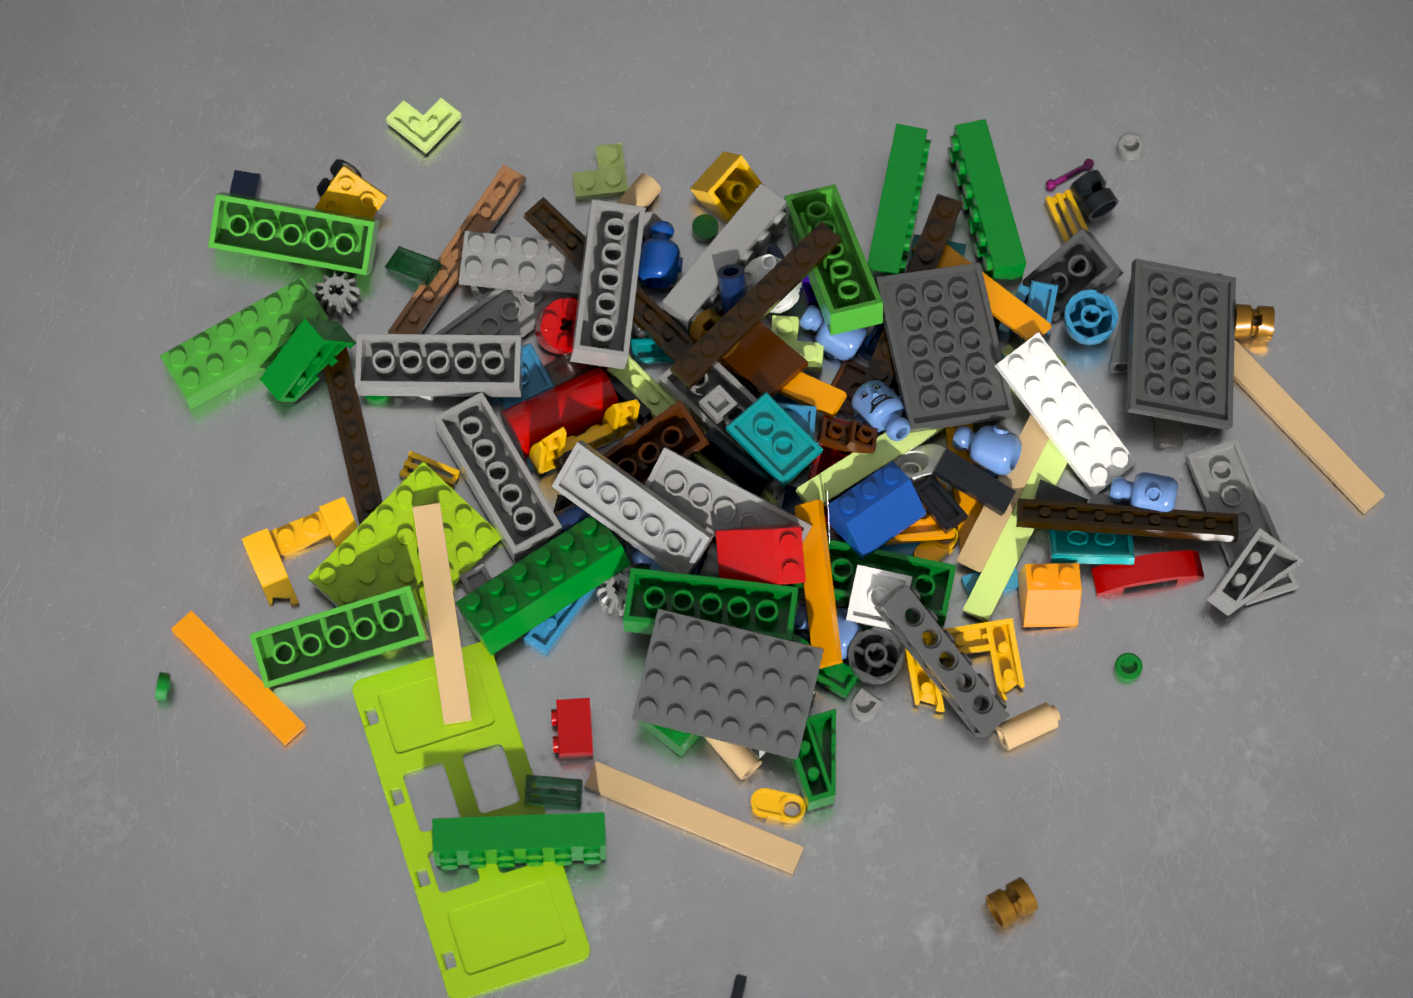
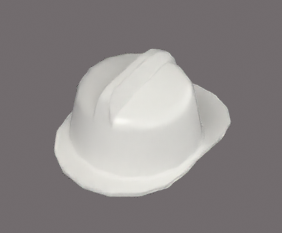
(920, 462)

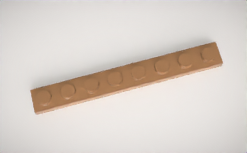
(481, 219)

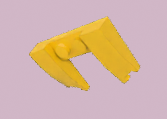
(616, 423)
(268, 547)
(994, 637)

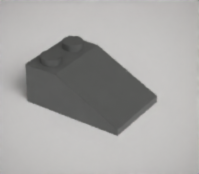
(1076, 267)

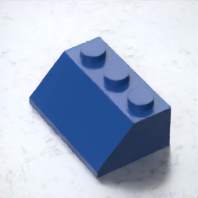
(876, 510)

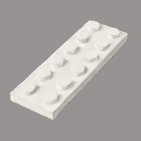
(1065, 414)

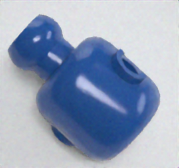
(659, 257)

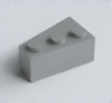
(1252, 571)

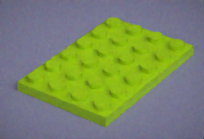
(385, 550)

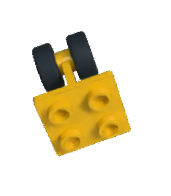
(349, 192)

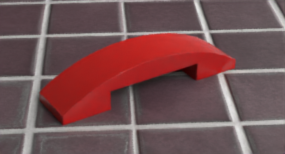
(1148, 569)

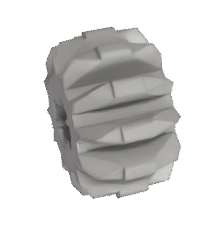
(342, 286)
(608, 593)

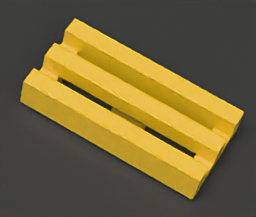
(1059, 198)
(412, 456)

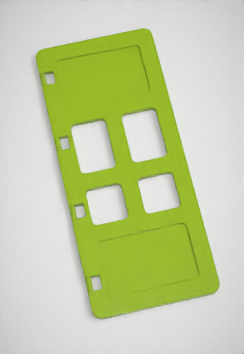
(504, 922)

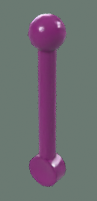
(1087, 165)

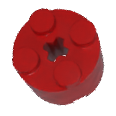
(549, 323)

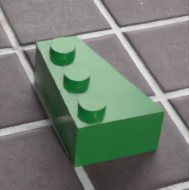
(304, 356)
(817, 761)

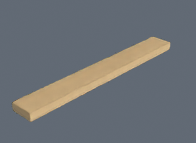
(1304, 431)
(990, 524)
(442, 614)
(694, 817)

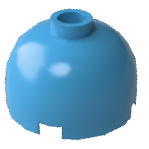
(1090, 317)

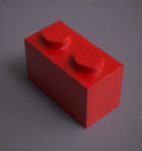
(574, 729)

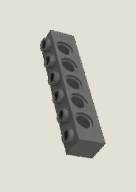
(892, 611)

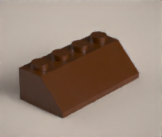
(672, 429)

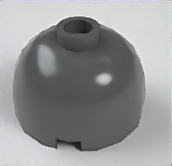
(875, 655)

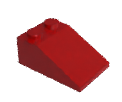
(762, 554)

